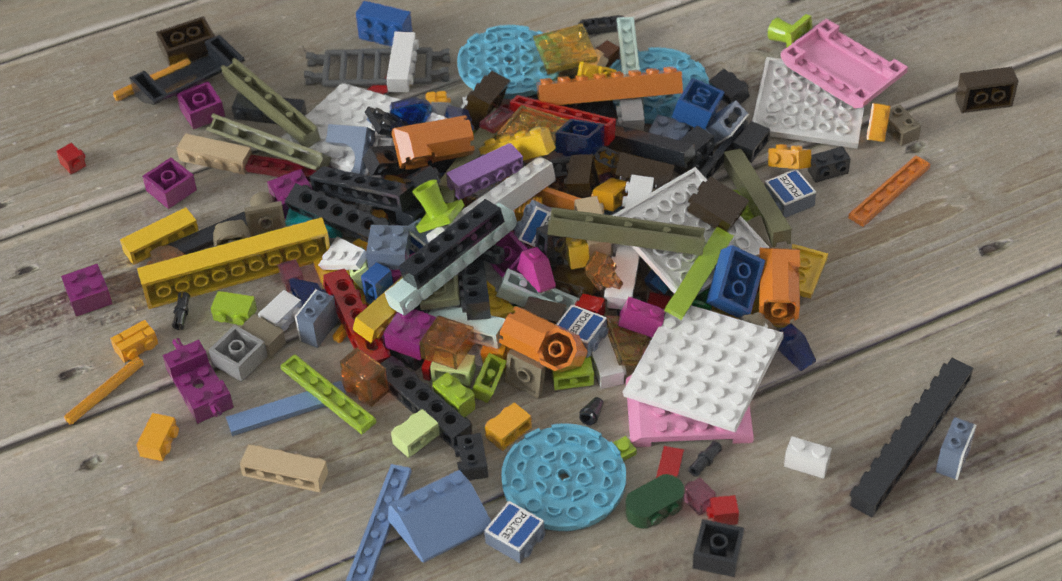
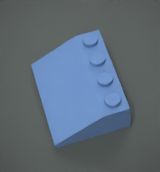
(439, 516)

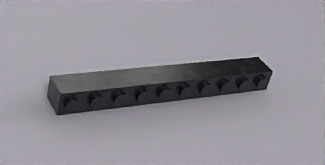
(911, 437)

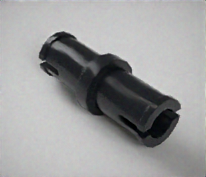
(181, 311)
(705, 458)

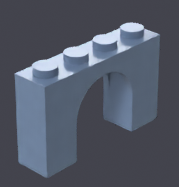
(357, 138)

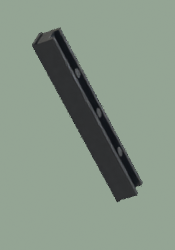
(652, 146)

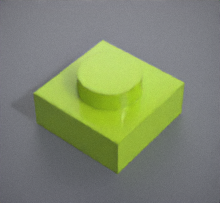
(625, 447)

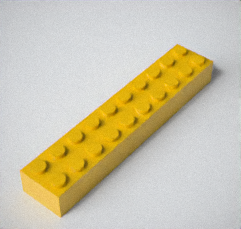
(233, 262)

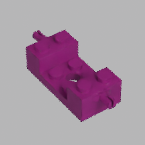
(189, 367)

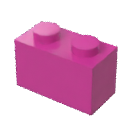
(641, 317)

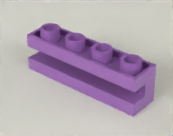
(484, 171)

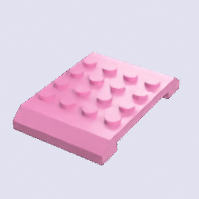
(841, 65)
(658, 425)

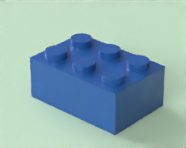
(380, 22)
(697, 104)
(735, 281)

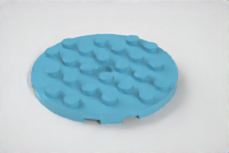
(493, 48)
(658, 58)
(583, 498)

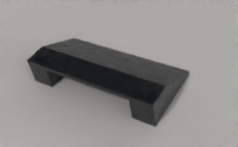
(155, 91)

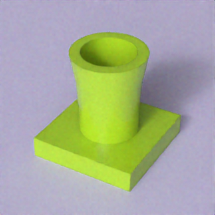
(788, 33)
(437, 211)

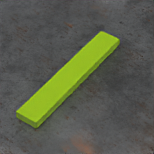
(698, 274)
(328, 394)

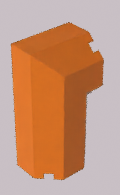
(433, 141)
(779, 285)
(542, 340)

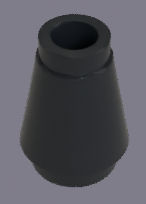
(591, 411)

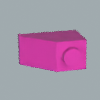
(536, 269)

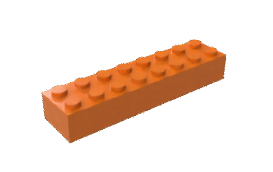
(610, 87)

